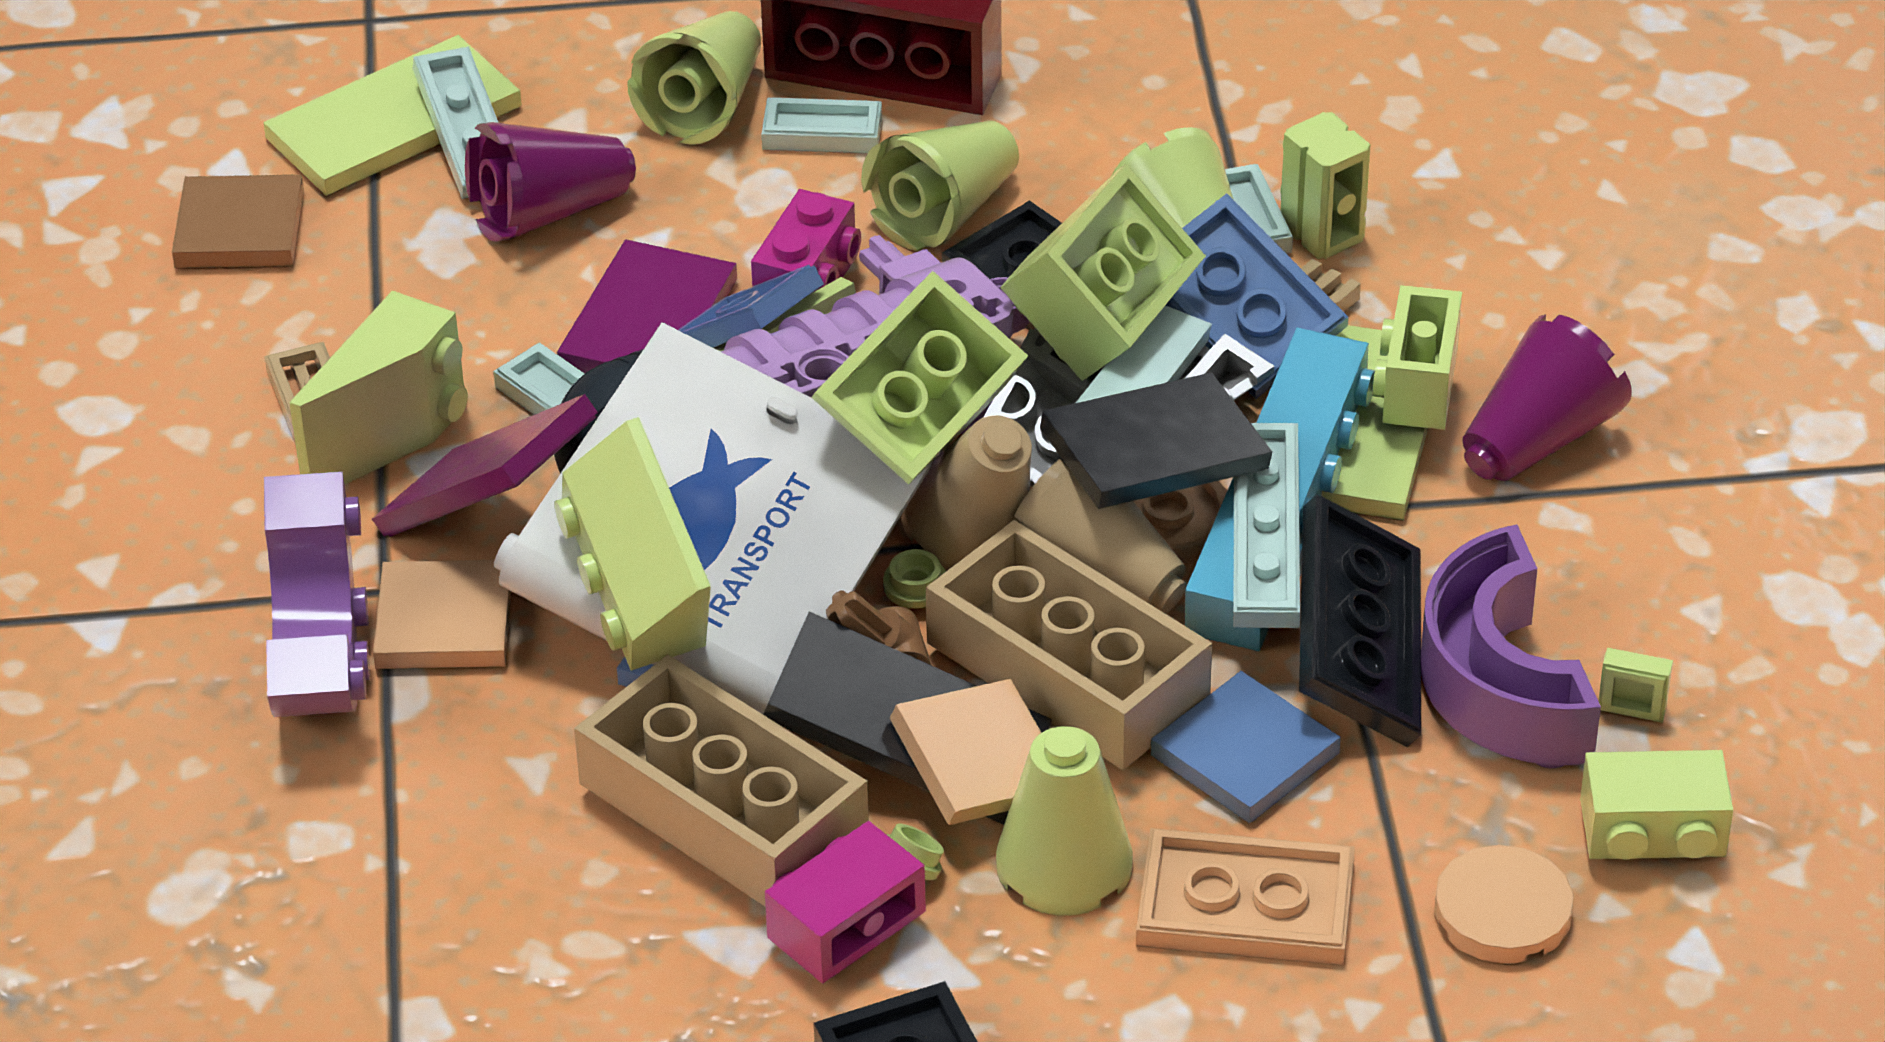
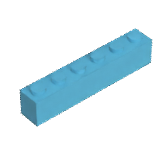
(1320, 390)

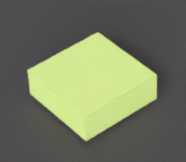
(1635, 684)

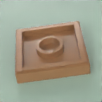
(238, 221)

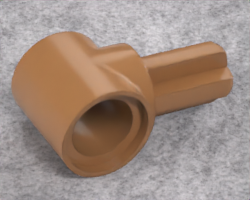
(890, 625)

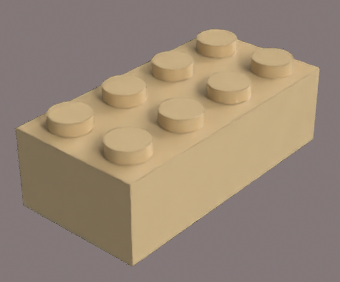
(1068, 641)
(716, 777)

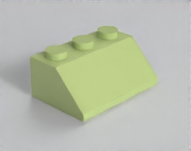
(635, 549)

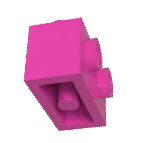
(810, 232)
(845, 901)

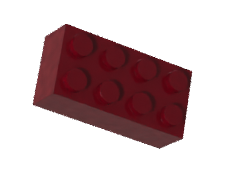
(888, 49)

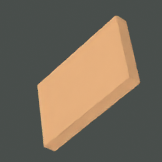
(1245, 896)

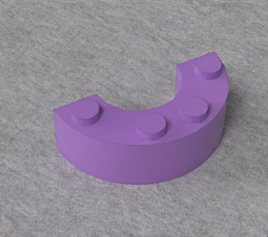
(315, 608)
(1486, 685)

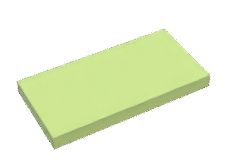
(372, 122)
(1384, 458)

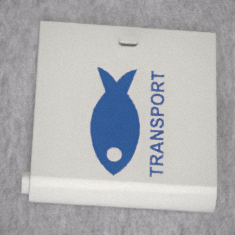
(768, 492)

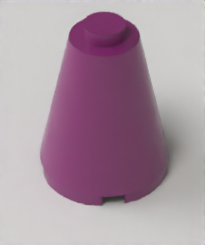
(541, 175)
(1544, 399)

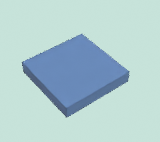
(752, 307)
(1245, 746)

